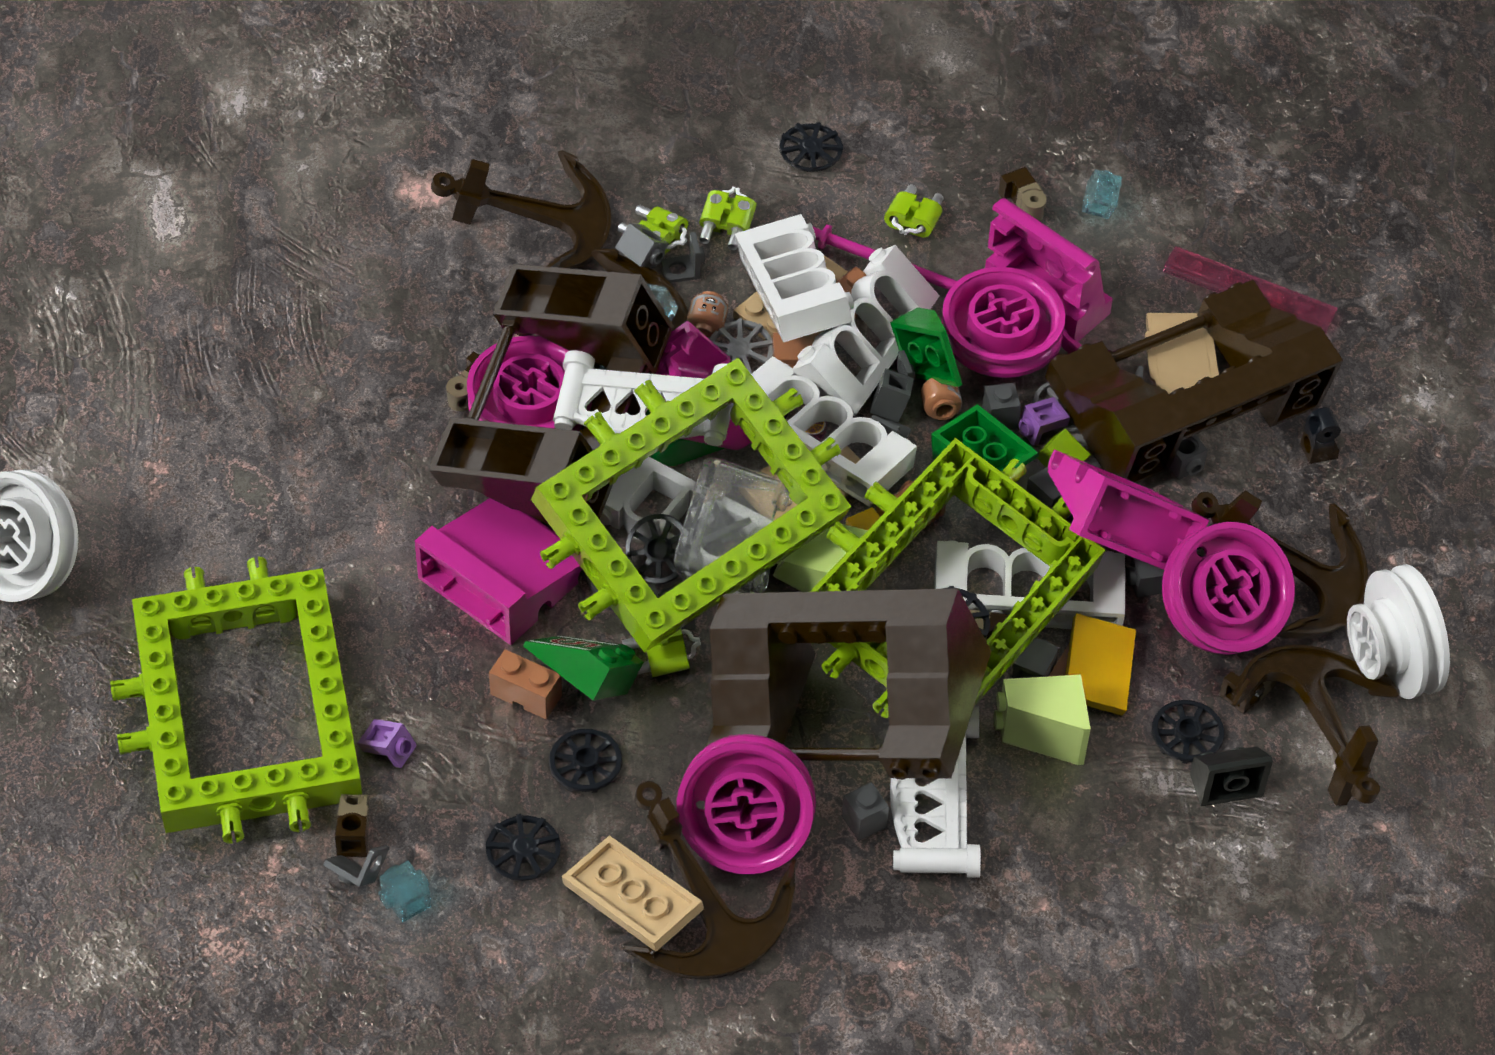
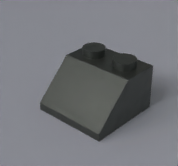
(1230, 775)

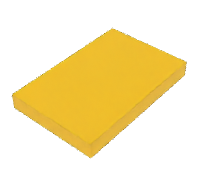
(1104, 659)

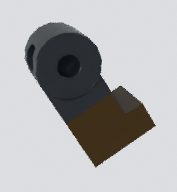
(1320, 434)

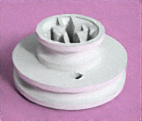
(35, 536)
(1400, 632)

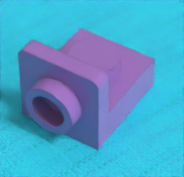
(1041, 418)
(389, 740)

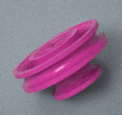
(1003, 321)
(525, 385)
(1254, 585)
(741, 833)

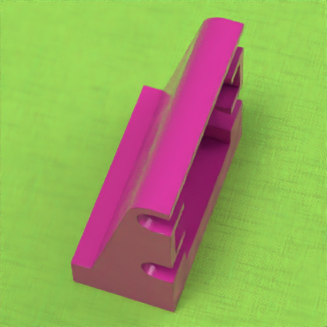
(1074, 274)
(1121, 511)
(494, 567)

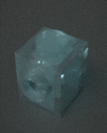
(1101, 194)
(404, 890)

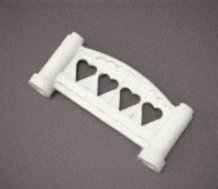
(584, 383)
(948, 850)

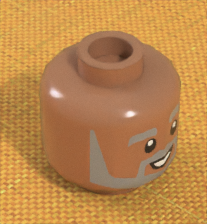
(708, 312)
(940, 400)

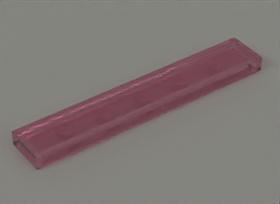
(1220, 277)

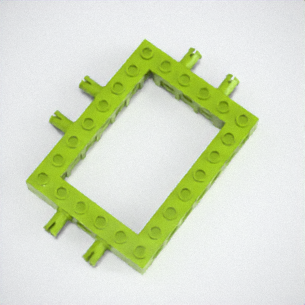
(1001, 502)
(618, 582)
(254, 791)

